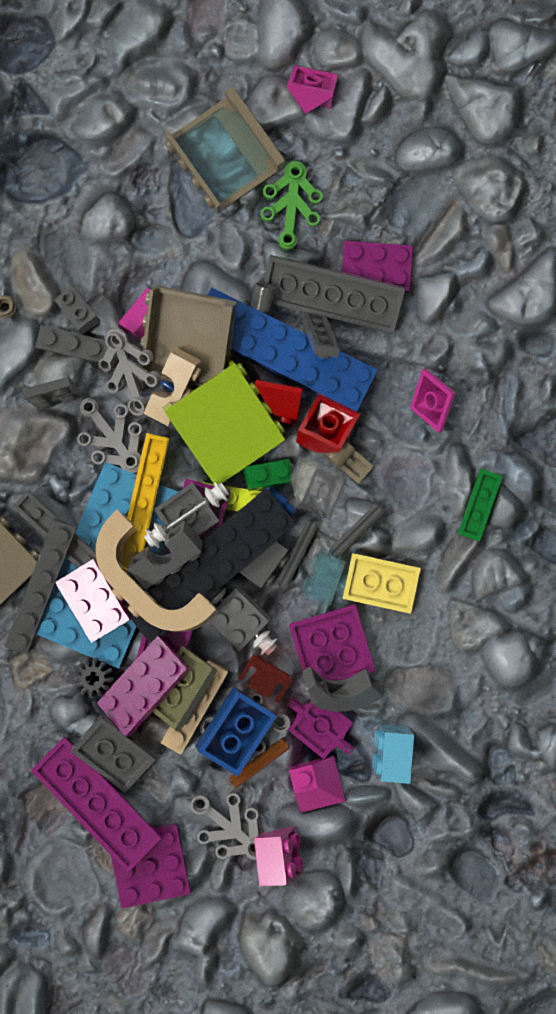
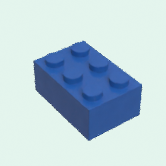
(235, 731)

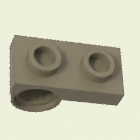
(350, 462)

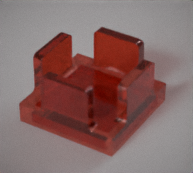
(266, 677)

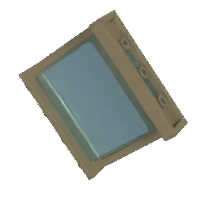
(225, 152)

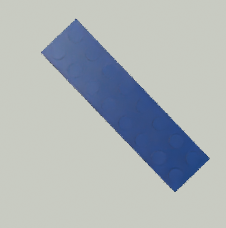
(291, 357)

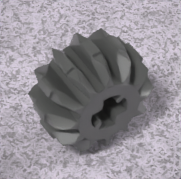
(99, 684)

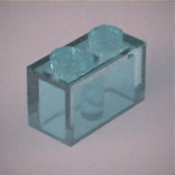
(323, 579)

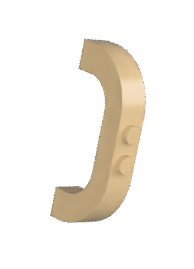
(108, 555)

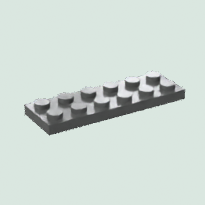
(334, 294)

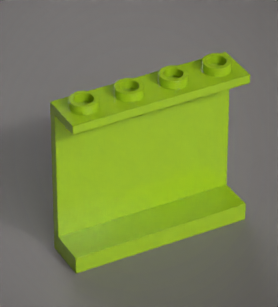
(225, 423)

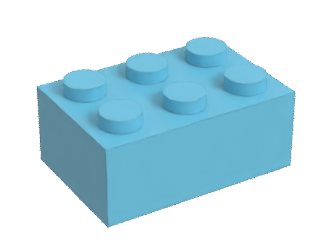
(393, 754)

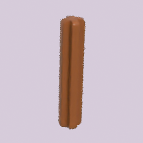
(260, 762)

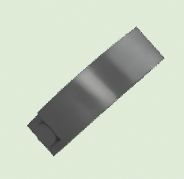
(342, 694)

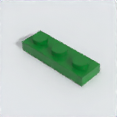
(479, 505)

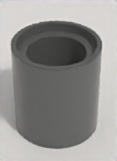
(262, 296)

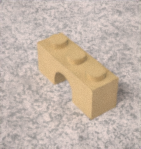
(182, 370)

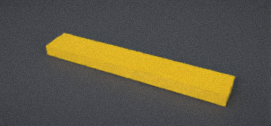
(145, 494)

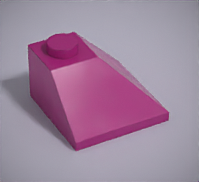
(316, 784)

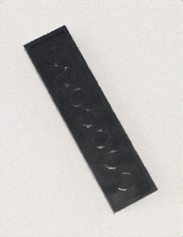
(221, 557)

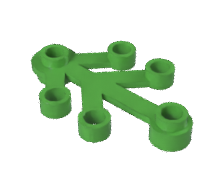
(292, 201)

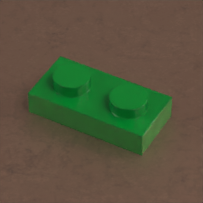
(268, 475)

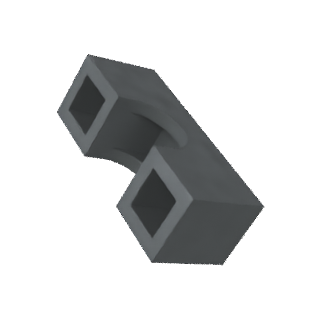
(152, 568)

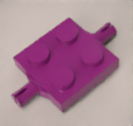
(320, 728)

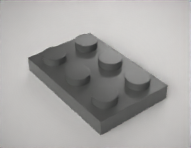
(51, 392)
(112, 754)

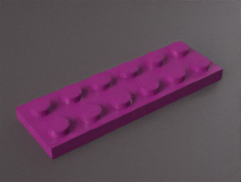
(97, 805)

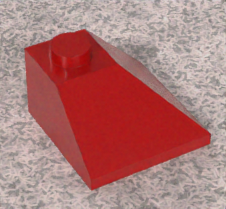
(281, 399)
(326, 426)

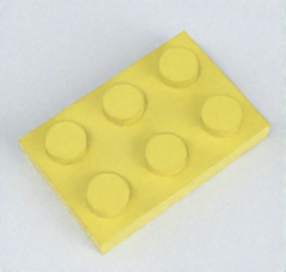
(381, 583)

